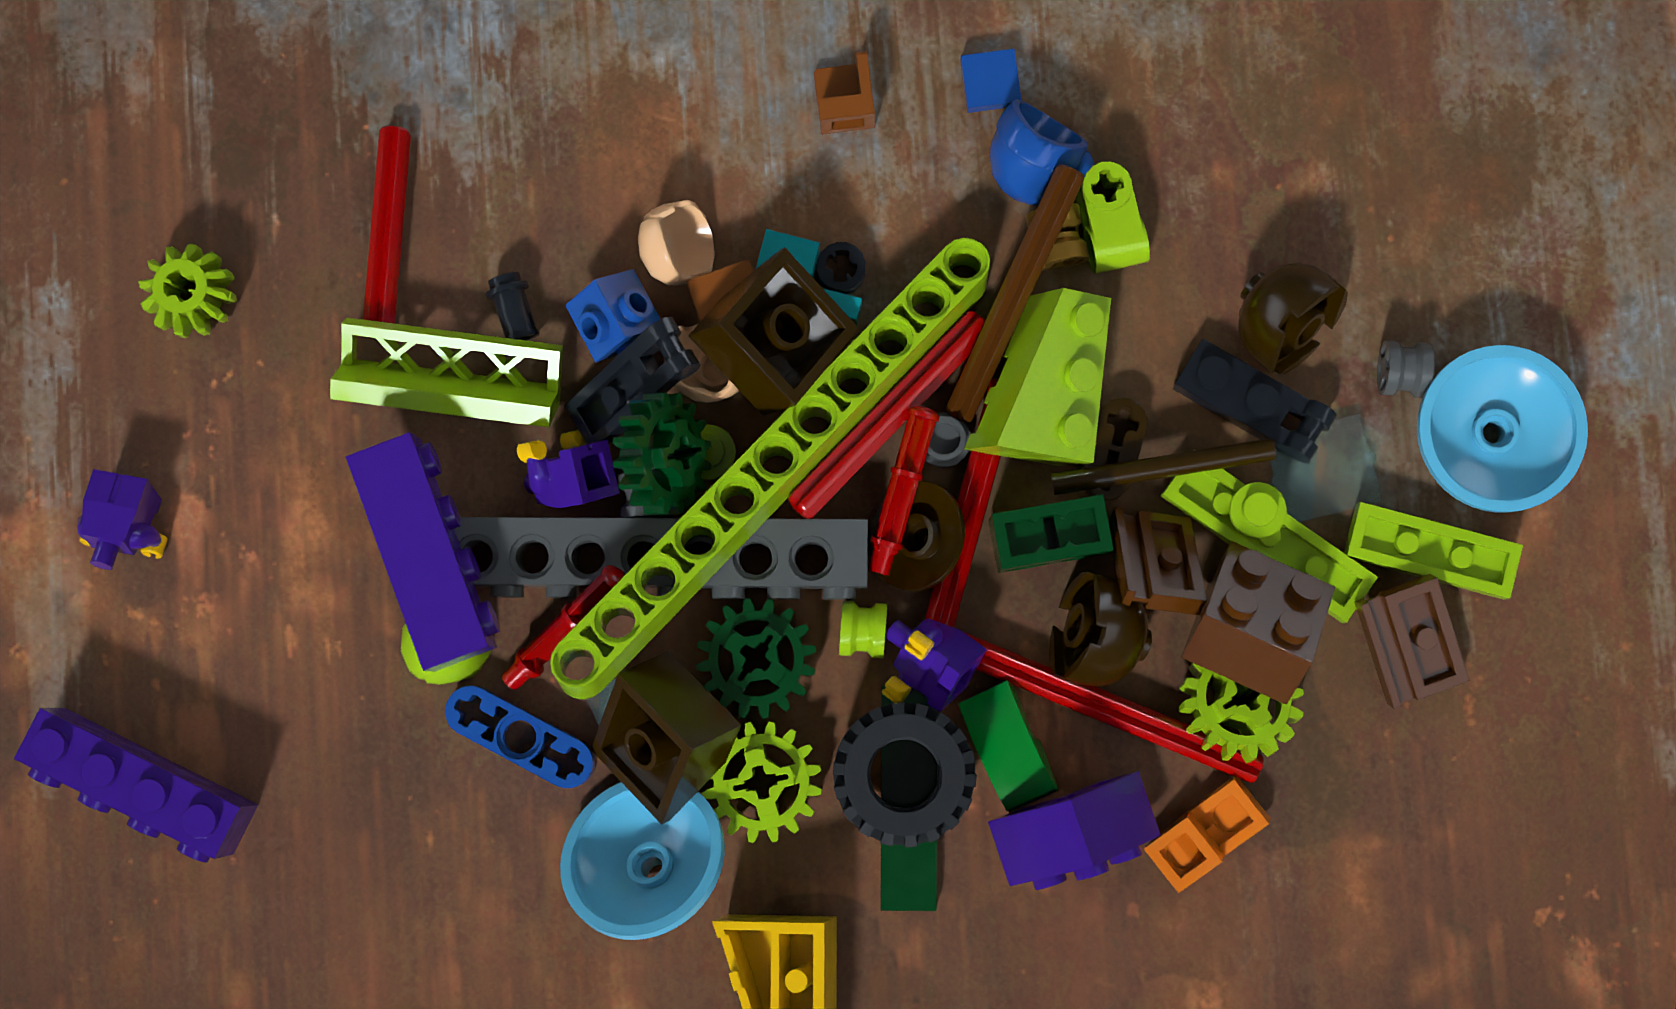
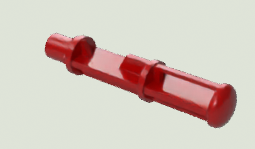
(902, 488)
(530, 660)

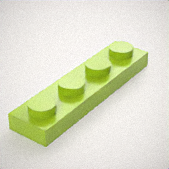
(1207, 501)

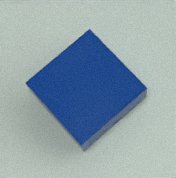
(990, 80)

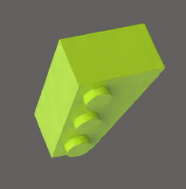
(1050, 383)

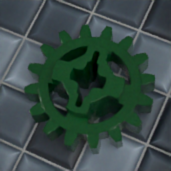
(662, 453)
(736, 643)

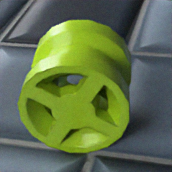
(863, 629)

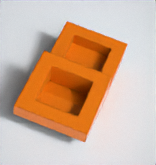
(1207, 833)

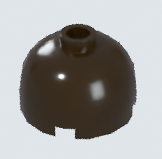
(1286, 312)
(1100, 633)

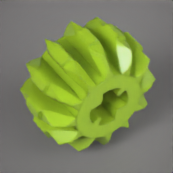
(169, 284)

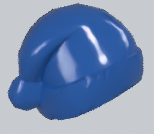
(1030, 148)

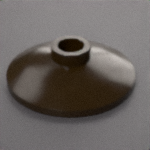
(922, 566)

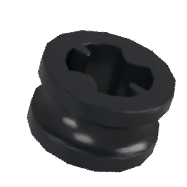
(856, 261)

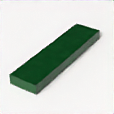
(907, 780)

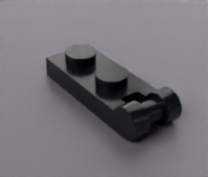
(628, 378)
(1253, 401)

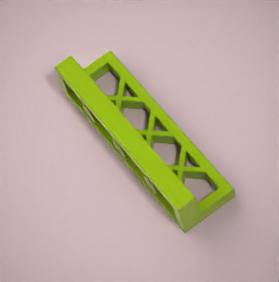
(447, 391)

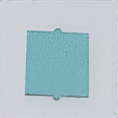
(1335, 477)

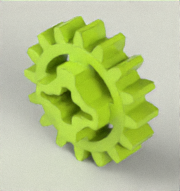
(1250, 720)
(766, 807)

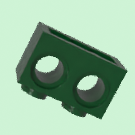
(1050, 534)

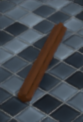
(1014, 292)

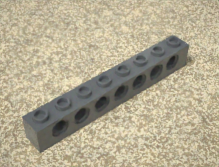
(619, 537)

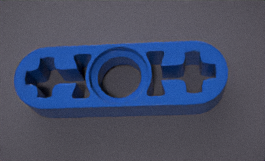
(491, 705)

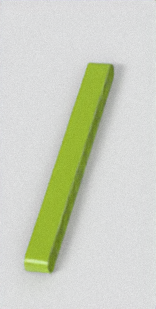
(769, 490)

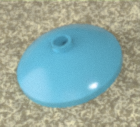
(1537, 422)
(616, 847)

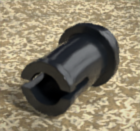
(512, 306)

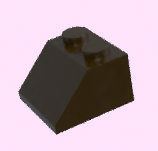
(774, 333)
(663, 734)

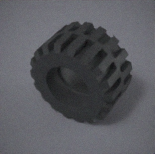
(910, 824)

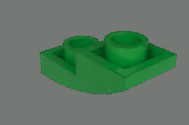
(1007, 747)

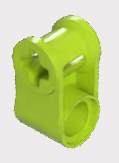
(1112, 228)

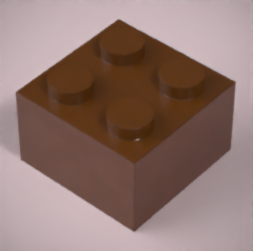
(1259, 623)

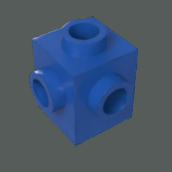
(612, 313)

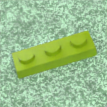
(1433, 548)

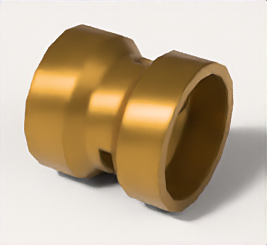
(1068, 247)

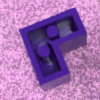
(1075, 832)

